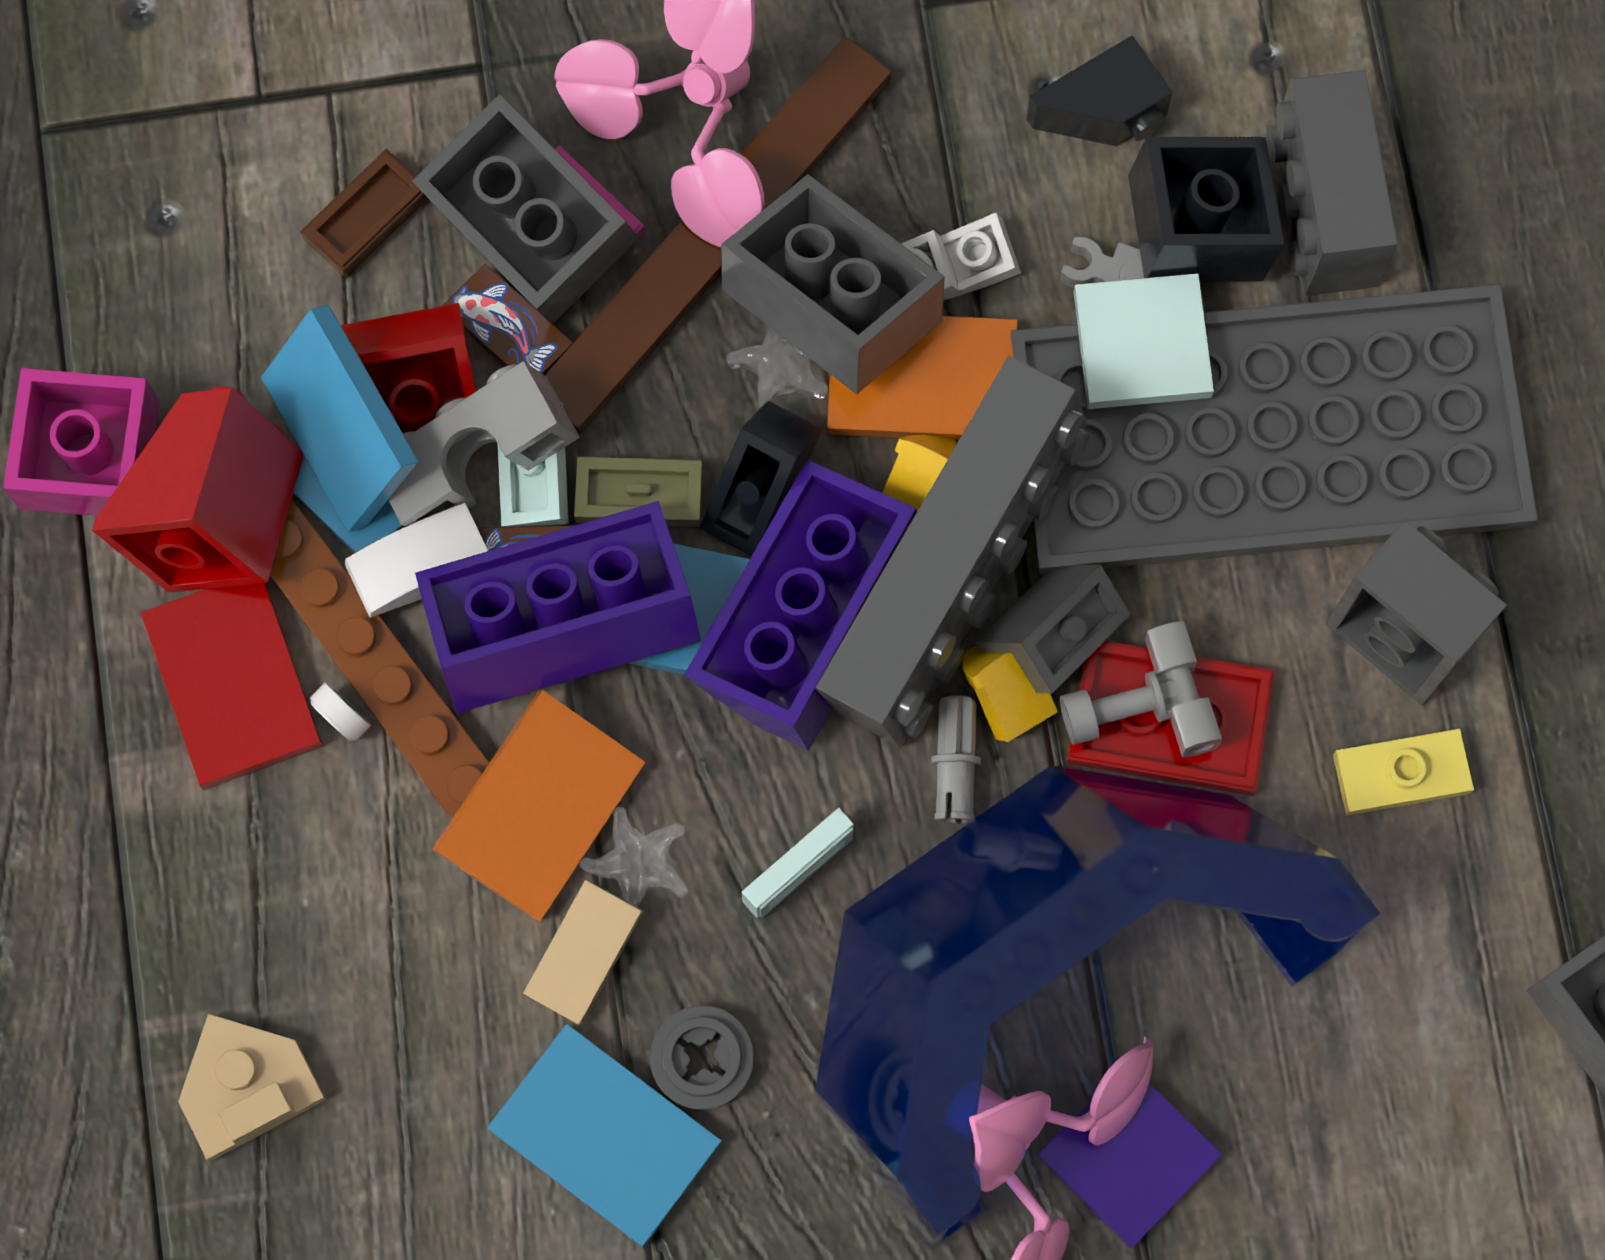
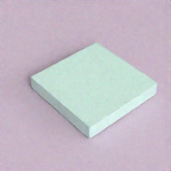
(1143, 341)

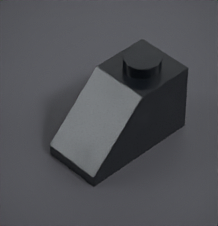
(1105, 98)
(759, 475)

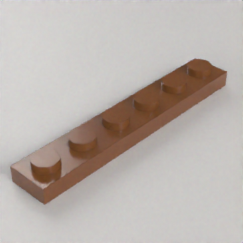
(376, 664)

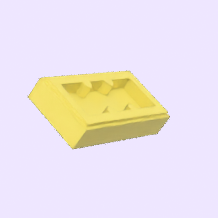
(1403, 772)

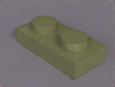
(620, 484)

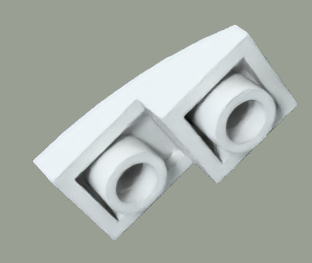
(968, 255)
(387, 567)

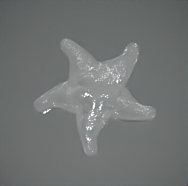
(779, 368)
(638, 860)

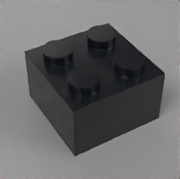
(1206, 208)

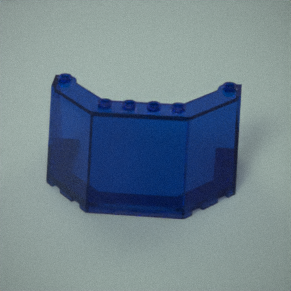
(1009, 912)

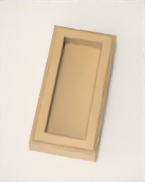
(583, 952)

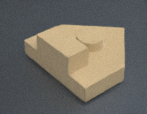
(244, 1085)

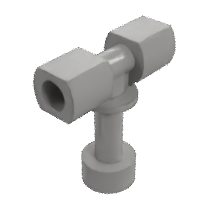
(1167, 693)

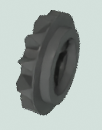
(699, 1026)

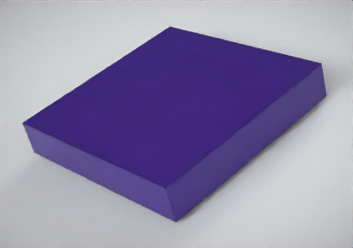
(1138, 1171)

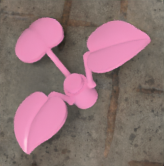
(603, 96)
(1007, 1128)

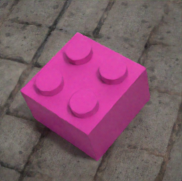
(76, 438)

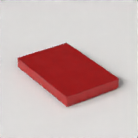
(231, 681)
(1150, 748)

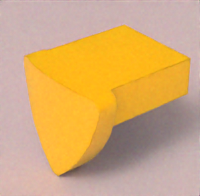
(917, 467)
(1005, 693)

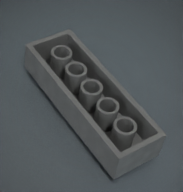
(956, 553)

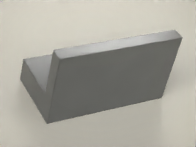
(1057, 624)

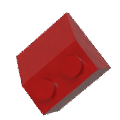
(416, 361)

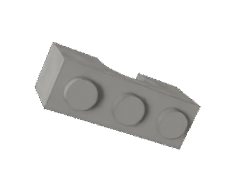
(512, 409)

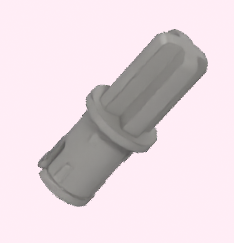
(956, 760)

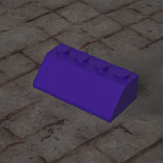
(799, 602)
(558, 607)

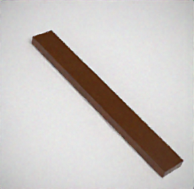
(687, 264)

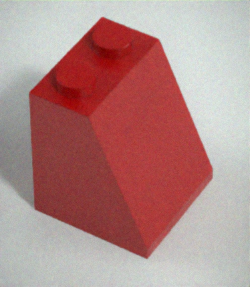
(205, 495)

